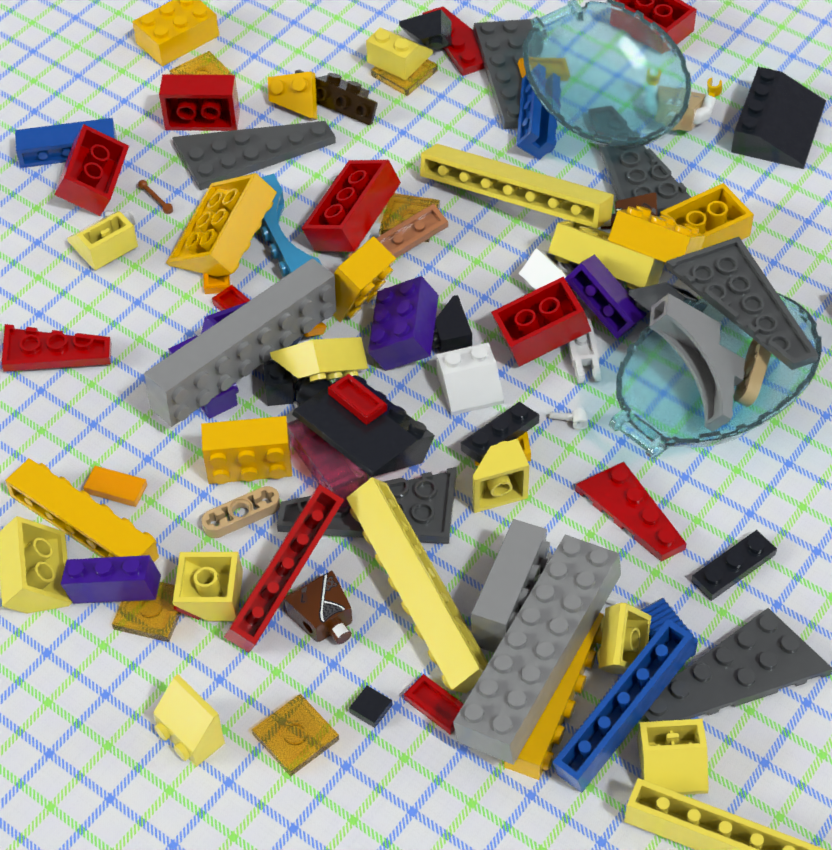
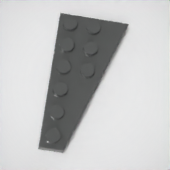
(501, 49)
(244, 151)
(641, 172)
(740, 291)
(424, 501)
(739, 670)

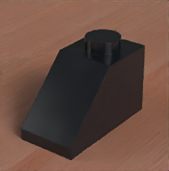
(429, 29)
(452, 328)
(278, 384)

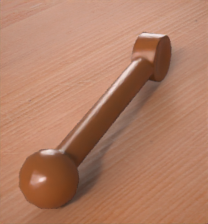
(167, 207)

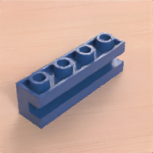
(535, 124)
(53, 143)

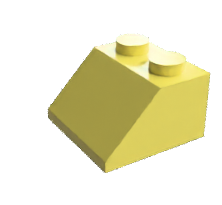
(395, 53)
(500, 477)
(209, 584)
(623, 637)
(188, 722)

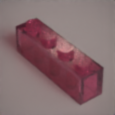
(325, 462)

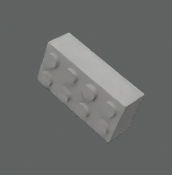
(509, 582)

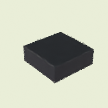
(370, 706)

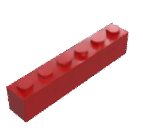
(283, 568)

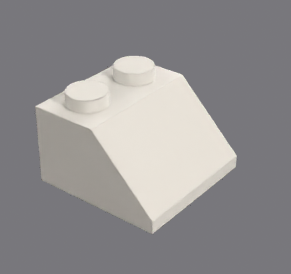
(544, 269)
(469, 378)

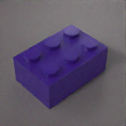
(403, 323)

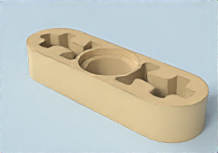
(755, 369)
(263, 510)

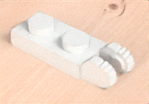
(585, 352)

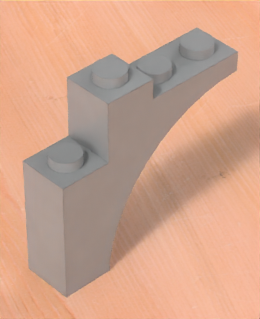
(697, 342)

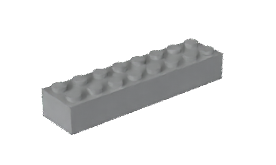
(240, 342)
(537, 649)

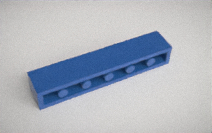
(624, 705)

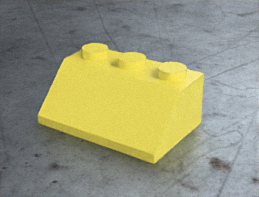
(323, 358)
(32, 566)

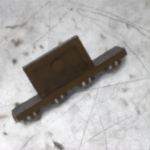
(345, 97)

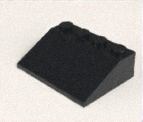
(778, 120)
(376, 448)

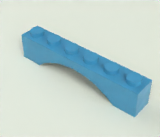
(288, 255)

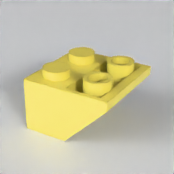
(105, 240)
(674, 755)

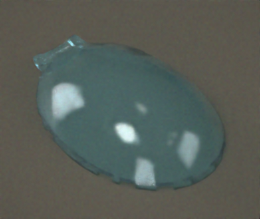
(607, 73)
(664, 400)

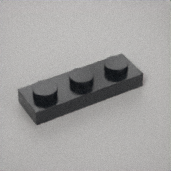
(505, 427)
(733, 565)

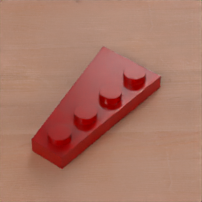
(464, 47)
(43, 350)
(632, 508)

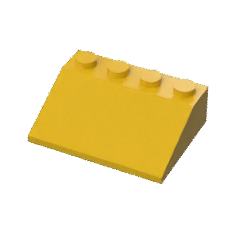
(223, 226)

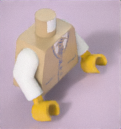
(699, 107)

